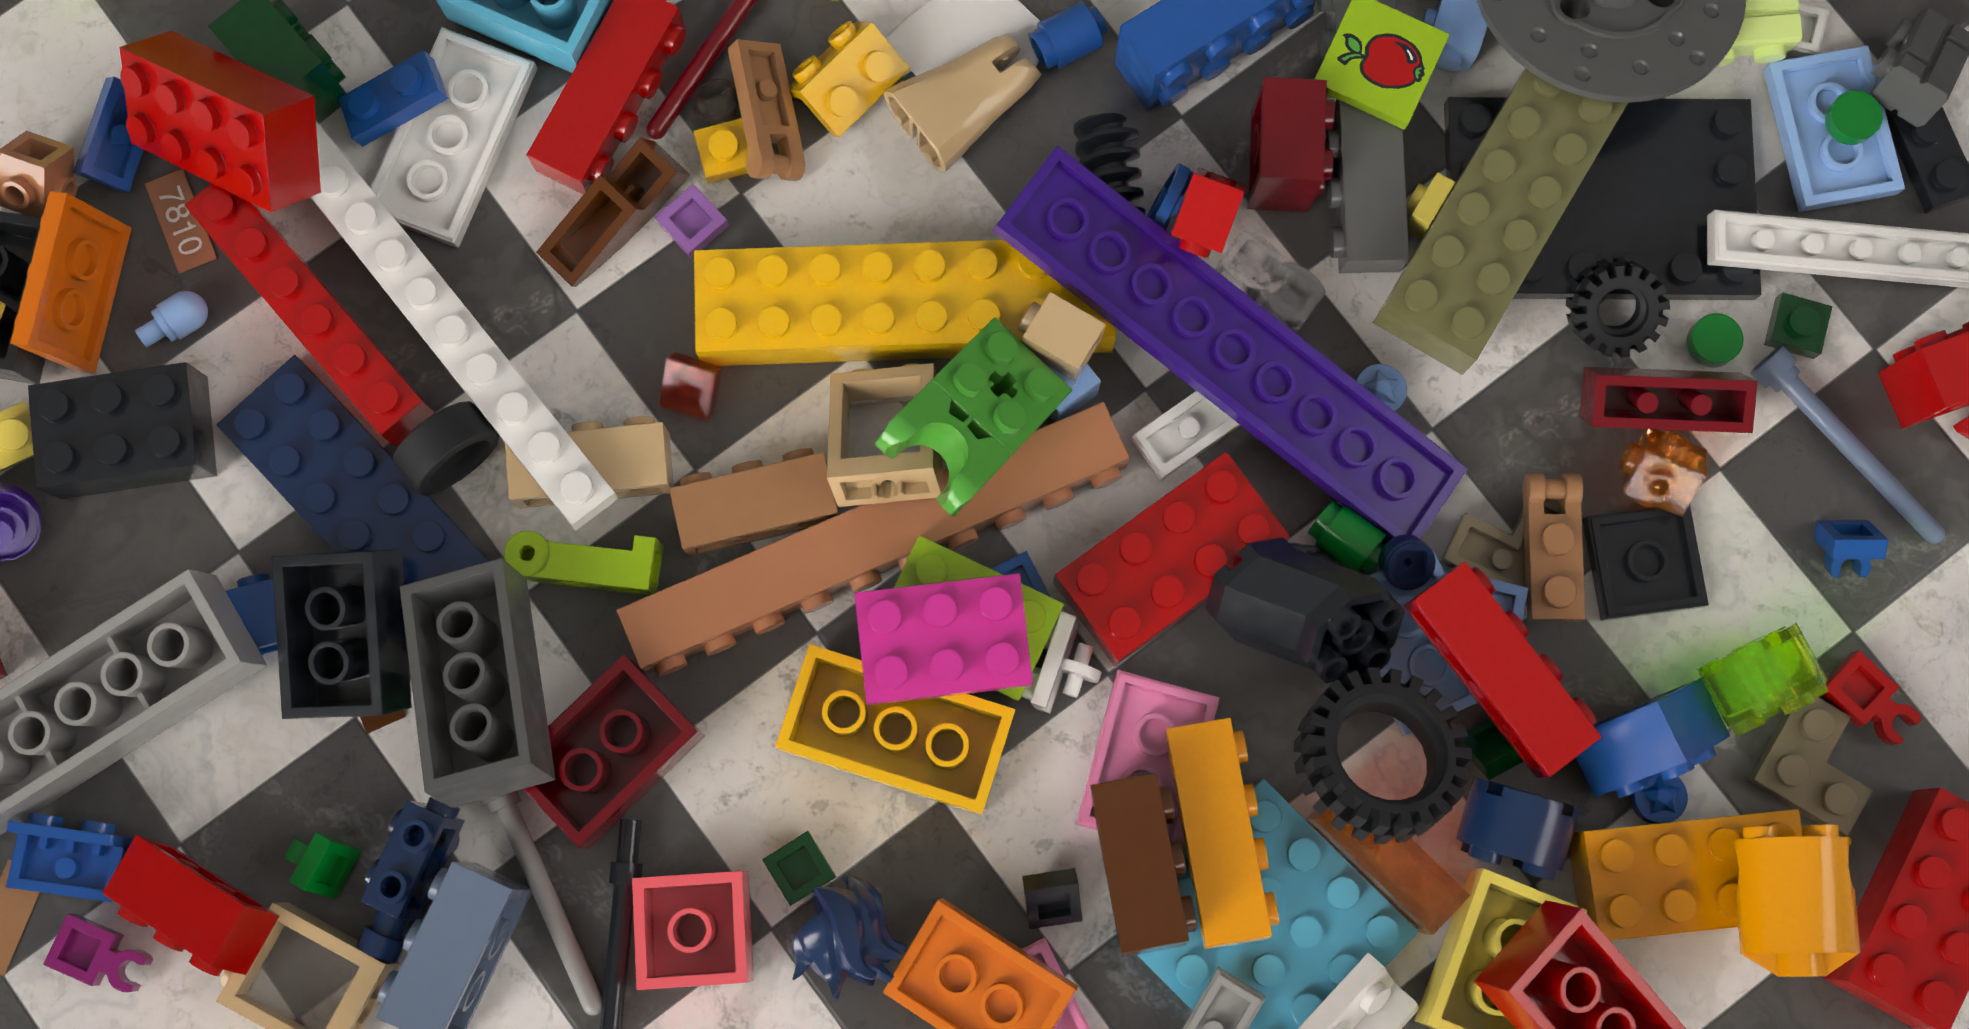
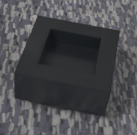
(1052, 898)

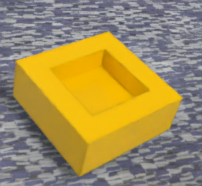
(722, 150)

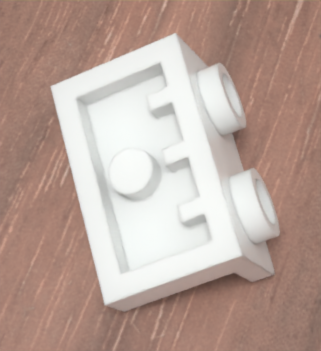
(1364, 1001)

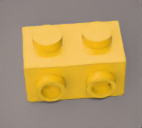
(847, 75)

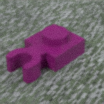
(90, 951)

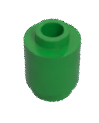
(1348, 537)

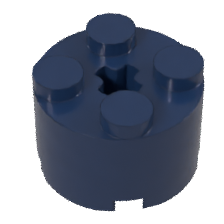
(1517, 826)

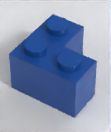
(1653, 738)

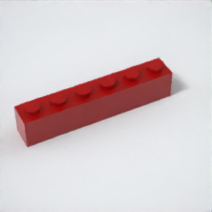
(311, 312)

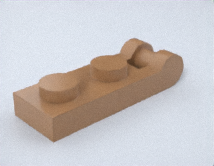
(766, 110)
(1553, 549)

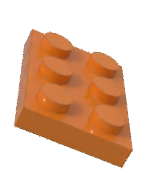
(71, 283)
(975, 978)

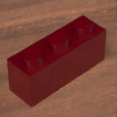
(1668, 399)

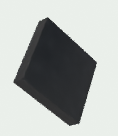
(1644, 563)

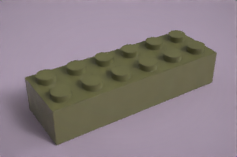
(1496, 220)

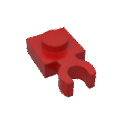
(1865, 695)

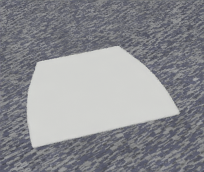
(953, 27)

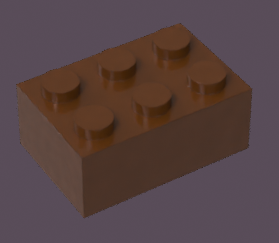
(1142, 864)

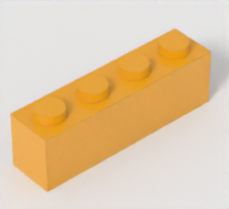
(1219, 833)

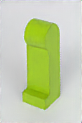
(587, 565)

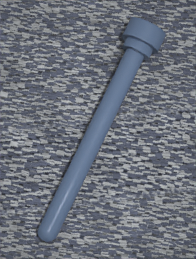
(1781, 374)

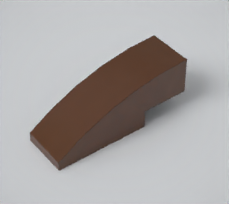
(612, 211)

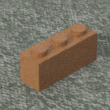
(752, 502)

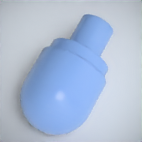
(174, 318)

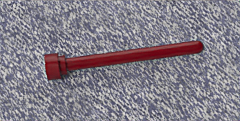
(698, 68)

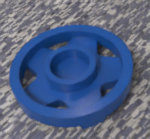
(1170, 196)

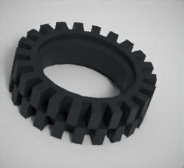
(1341, 794)

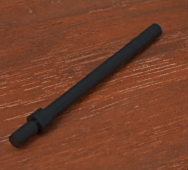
(621, 876)

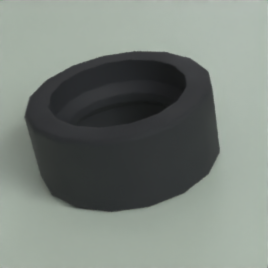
(445, 448)

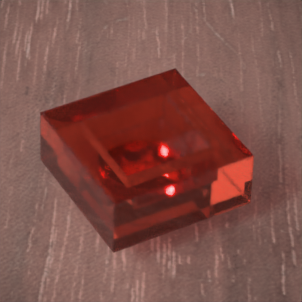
(690, 386)

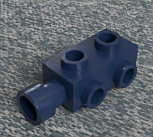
(405, 861)

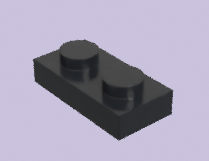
(1932, 160)

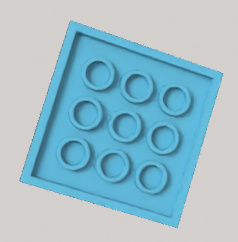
(1323, 929)

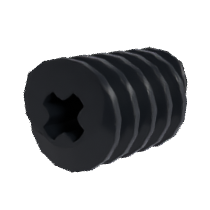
(1105, 155)

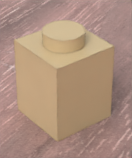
(1061, 335)

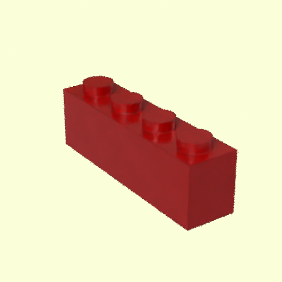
(607, 91)
(1503, 670)

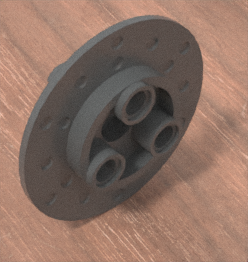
(1616, 46)

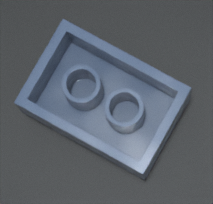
(453, 949)

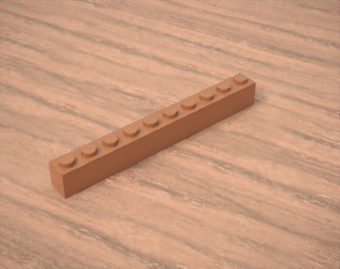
(863, 544)

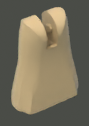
(961, 99)

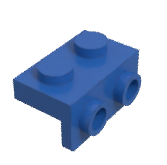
(64, 859)

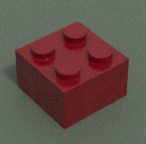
(1289, 144)

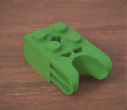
(977, 411)

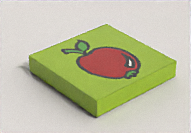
(1381, 61)

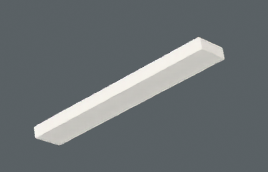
(1837, 248)

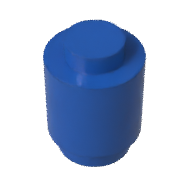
(1068, 35)

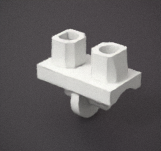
(1057, 662)

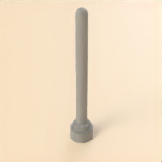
(546, 899)

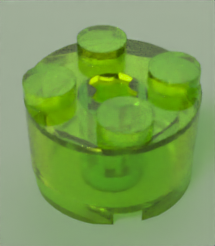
(1763, 676)

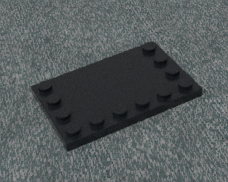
(1641, 196)

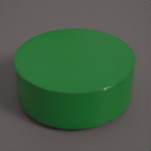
(1853, 117)
(1714, 340)

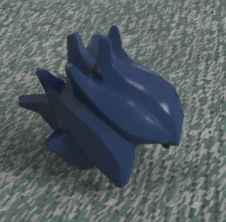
(846, 936)

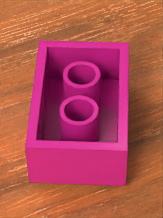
(943, 639)

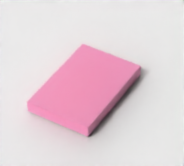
(1134, 736)

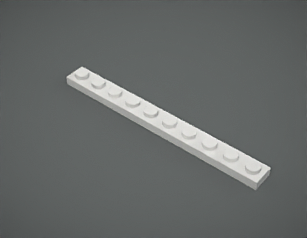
(458, 340)

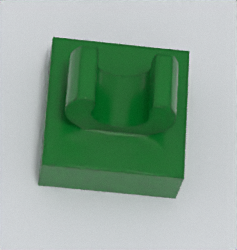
(321, 864)

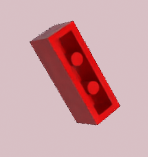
(1207, 212)
(189, 907)

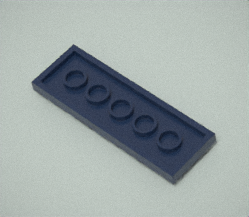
(342, 475)

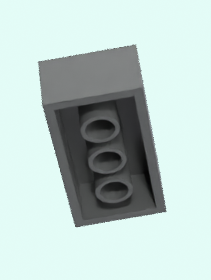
(476, 684)

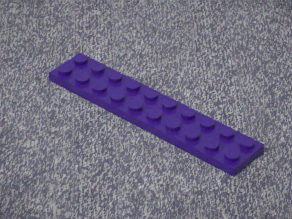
(1229, 348)

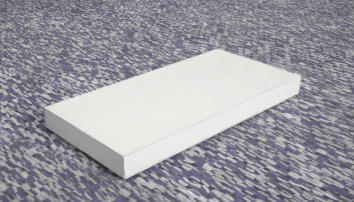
(447, 154)

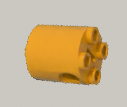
(1796, 900)

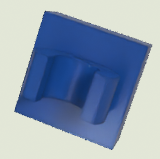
(1850, 540)

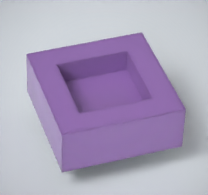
(692, 221)

